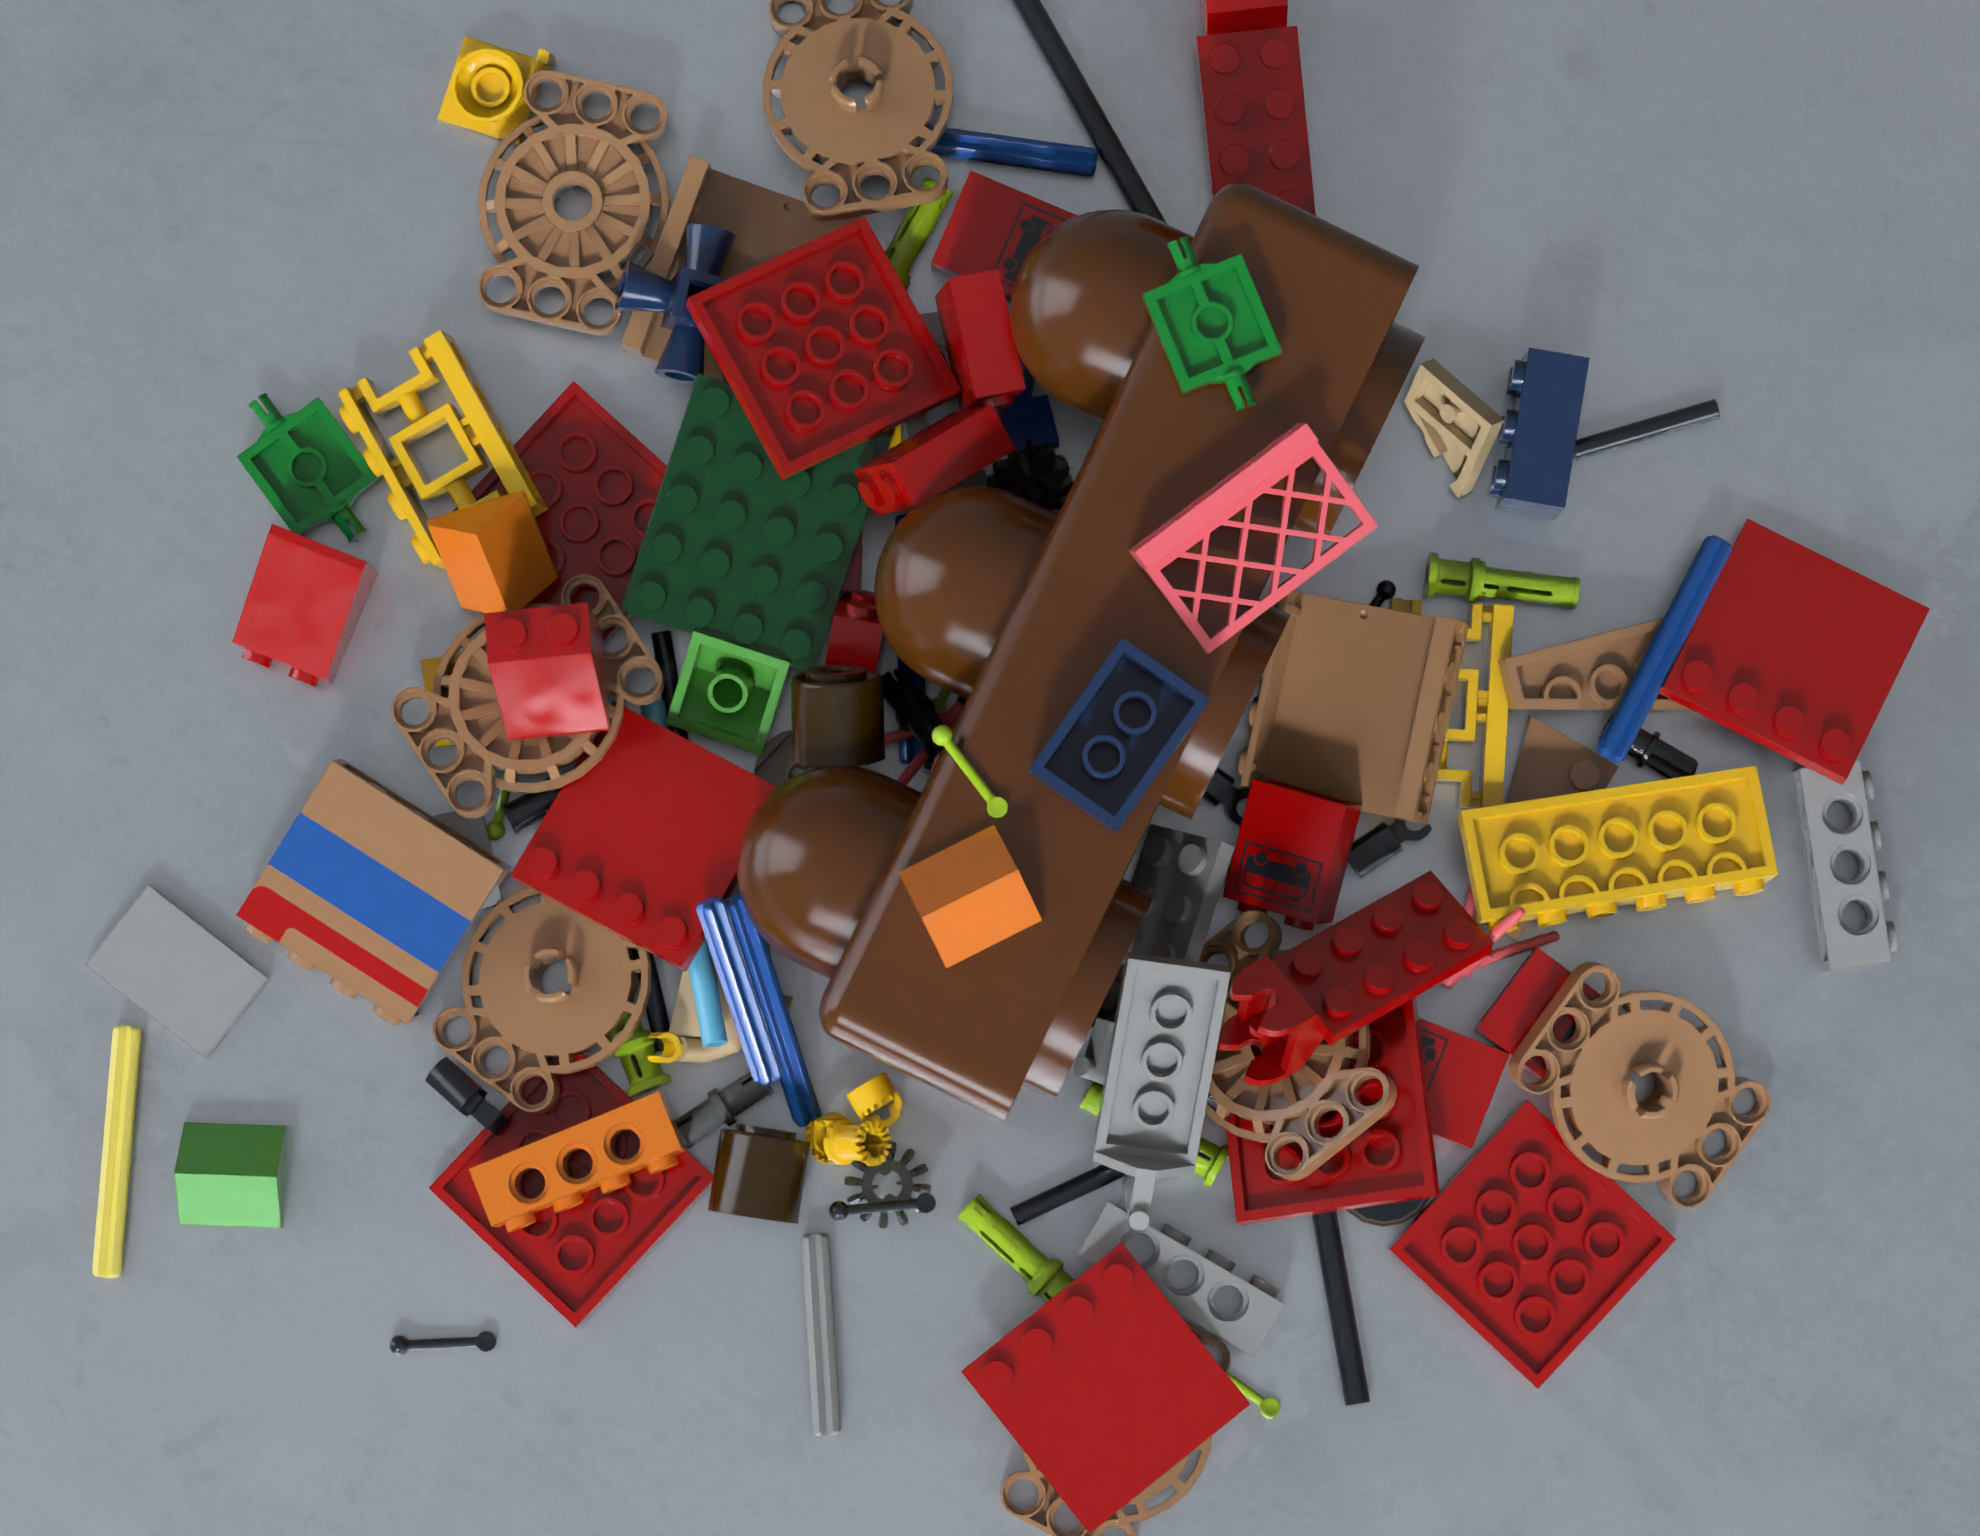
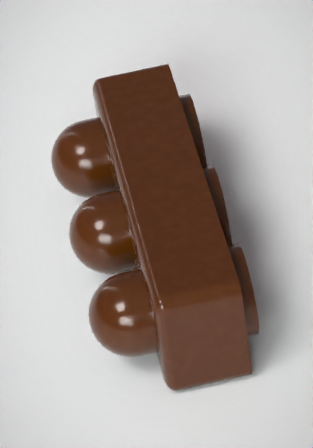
(1027, 609)

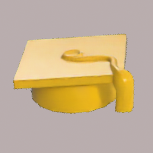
(489, 88)

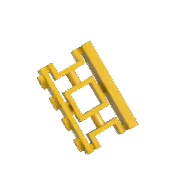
(474, 431)
(1480, 706)

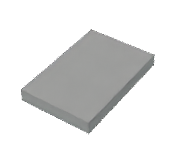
(177, 971)

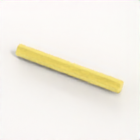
(116, 1151)

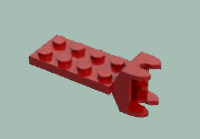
(1254, 99)
(1349, 976)

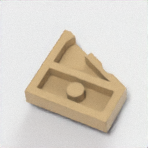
(1453, 423)

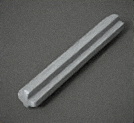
(821, 1334)

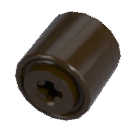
(837, 716)
(759, 1173)

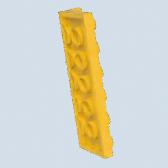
(1619, 848)

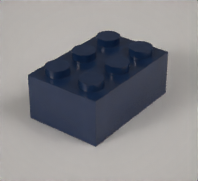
(1539, 433)
(1118, 736)

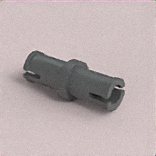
(721, 1108)

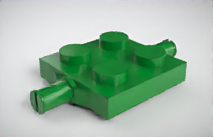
(1211, 323)
(307, 467)

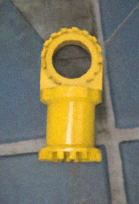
(874, 1095)
(846, 1141)

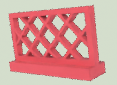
(1227, 499)

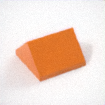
(494, 553)
(970, 896)

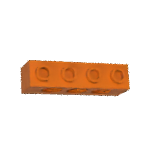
(500, 1178)

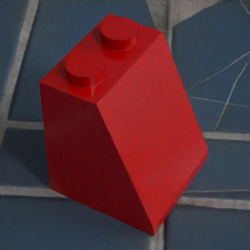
(303, 606)
(548, 670)

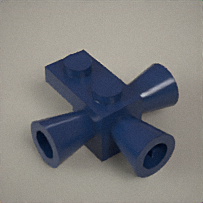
(646, 291)

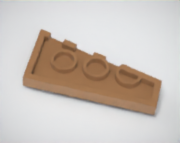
(1581, 672)
(1554, 767)

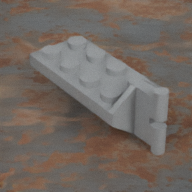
(1186, 881)
(1159, 1073)

